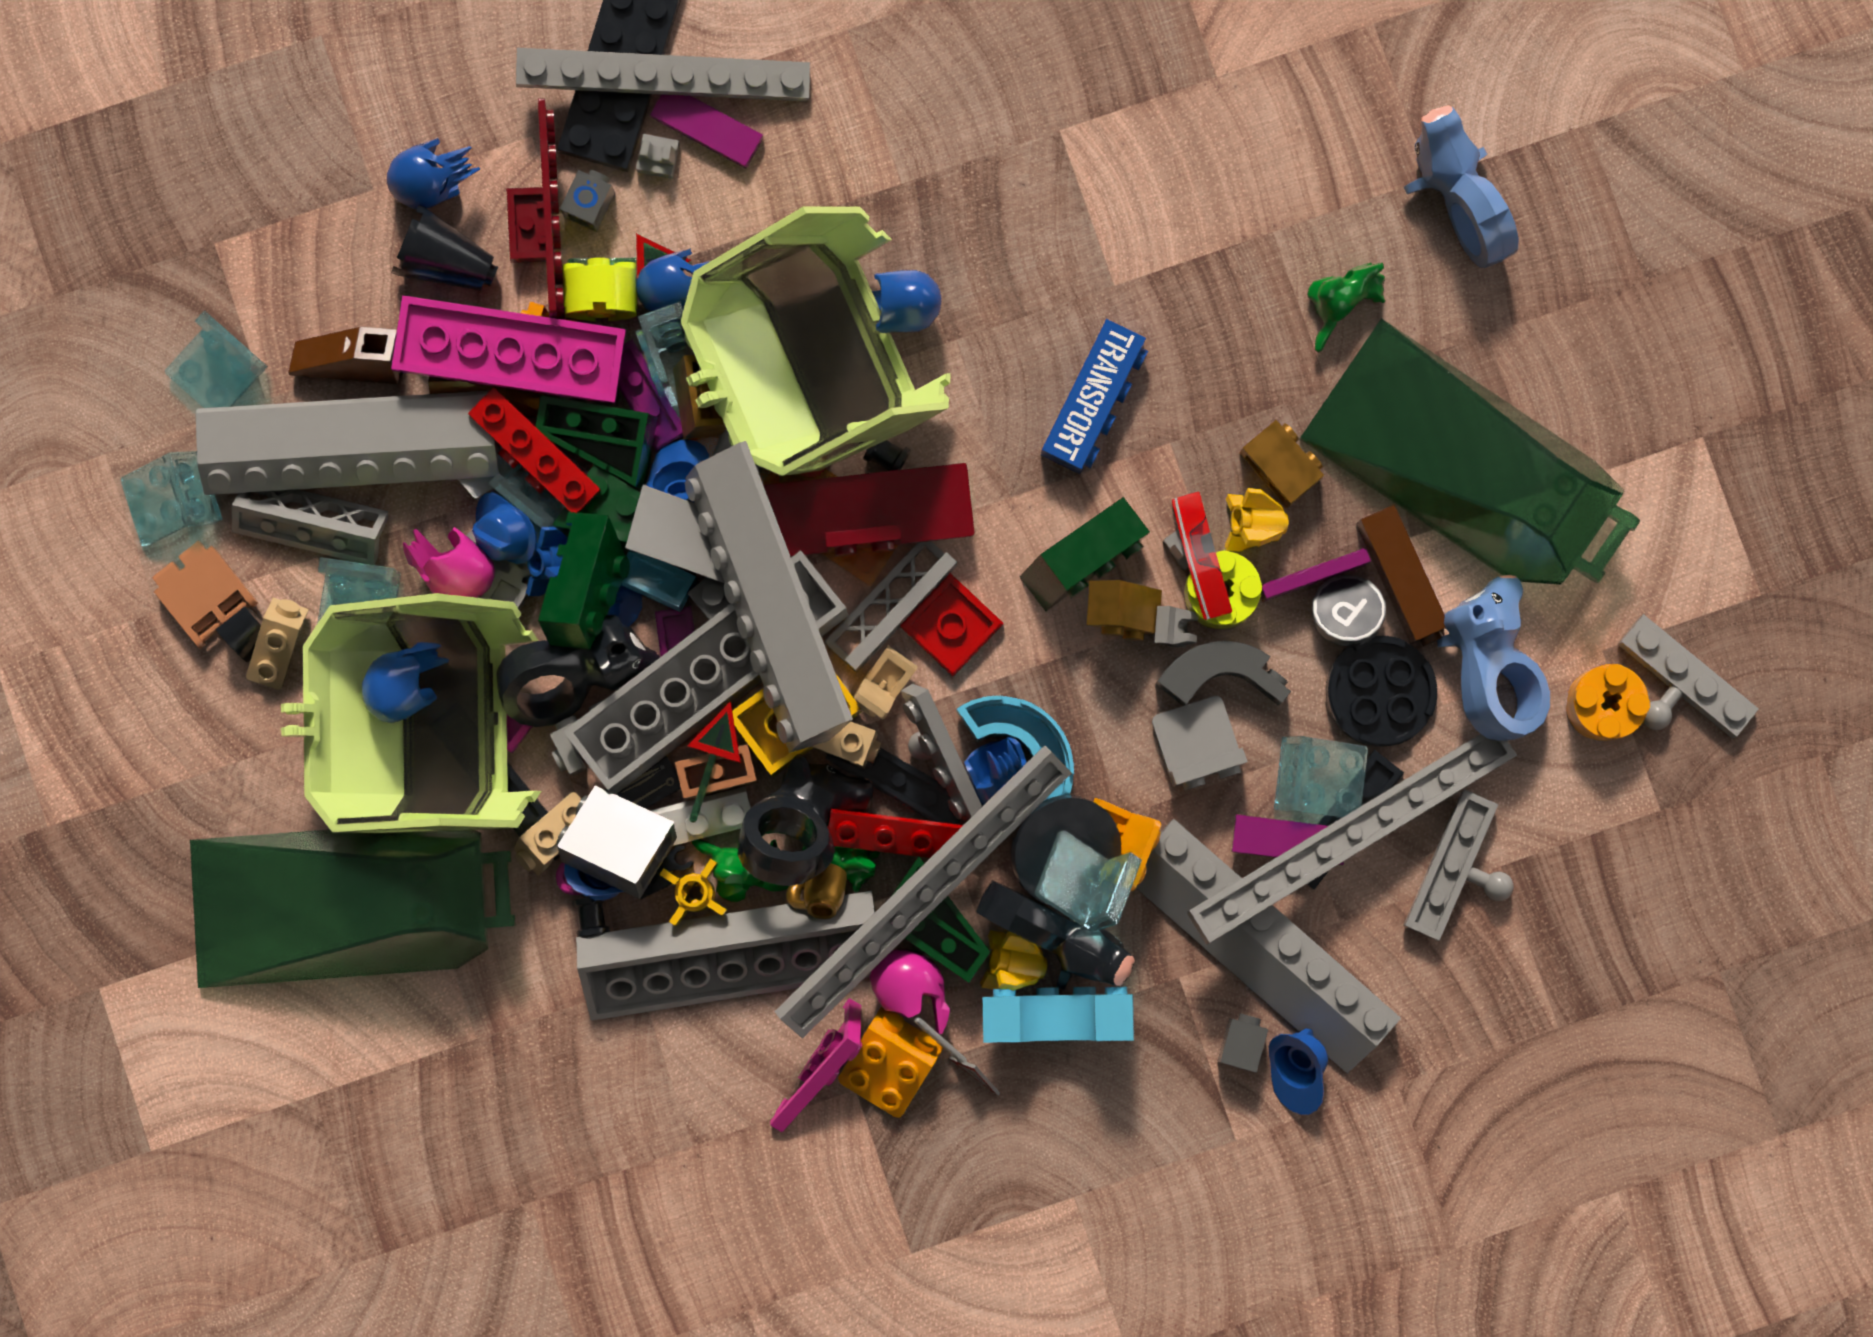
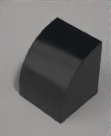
(241, 632)

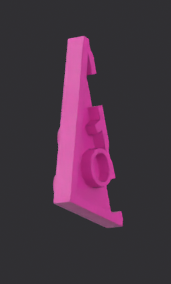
(823, 1065)

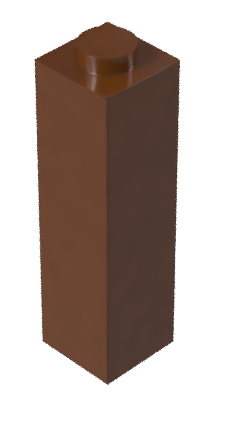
(1403, 575)

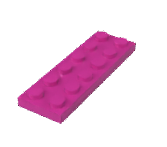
(508, 349)

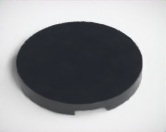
(1381, 691)
(1039, 830)

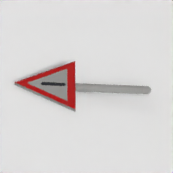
(956, 1056)

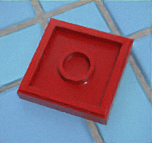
(951, 625)

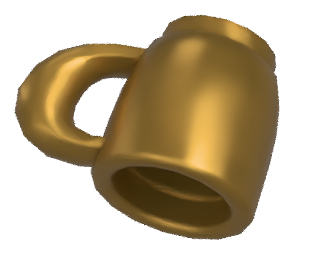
(822, 893)

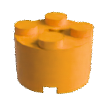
(1626, 711)

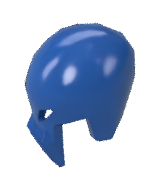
(417, 179)
(664, 281)
(906, 301)
(392, 682)
(994, 766)

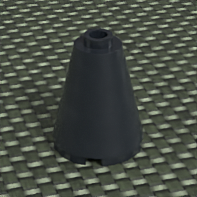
(443, 255)

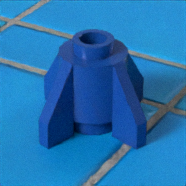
(545, 561)

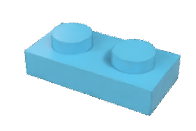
(659, 581)

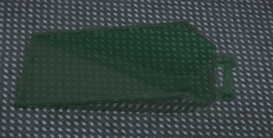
(1468, 463)
(341, 904)

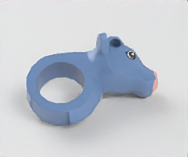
(1472, 202)
(1486, 634)

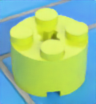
(600, 290)
(1244, 591)

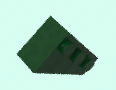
(601, 434)
(614, 499)
(1085, 553)
(586, 582)
(948, 936)

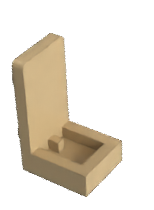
(276, 642)
(884, 683)
(853, 744)
(539, 843)

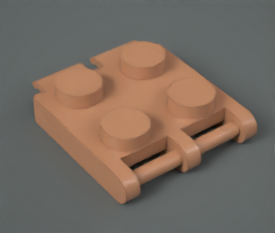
(201, 591)

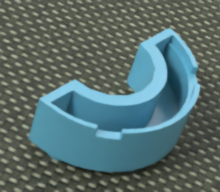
(1023, 721)
(1057, 1016)

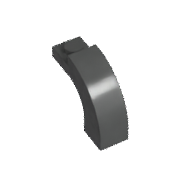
(1221, 659)

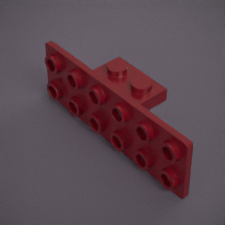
(531, 226)
(873, 510)

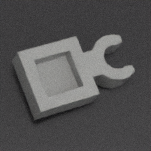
(509, 586)

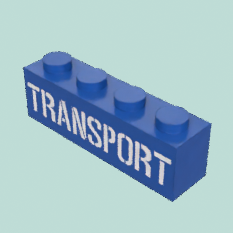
(1094, 396)

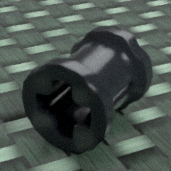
(887, 455)
(590, 916)

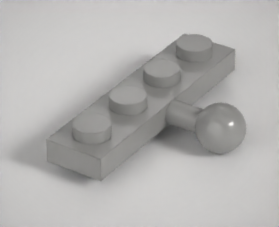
(1686, 679)
(935, 743)
(1453, 866)

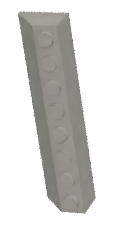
(343, 443)
(767, 598)
(683, 691)
(1269, 953)
(711, 957)

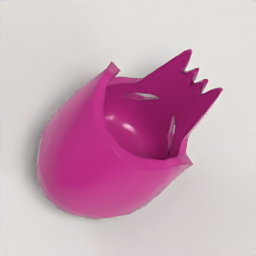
(456, 572)
(903, 980)

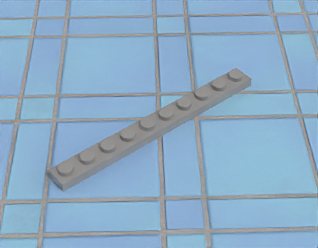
(1348, 836)
(923, 892)

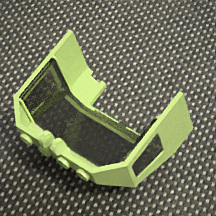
(796, 344)
(439, 764)

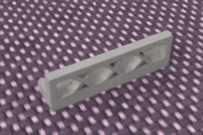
(307, 528)
(894, 618)

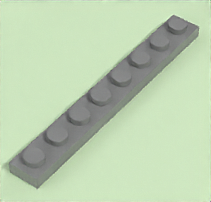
(662, 74)

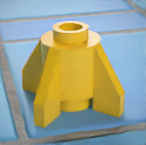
(1254, 520)
(683, 889)
(1013, 962)

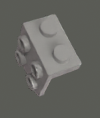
(1198, 742)

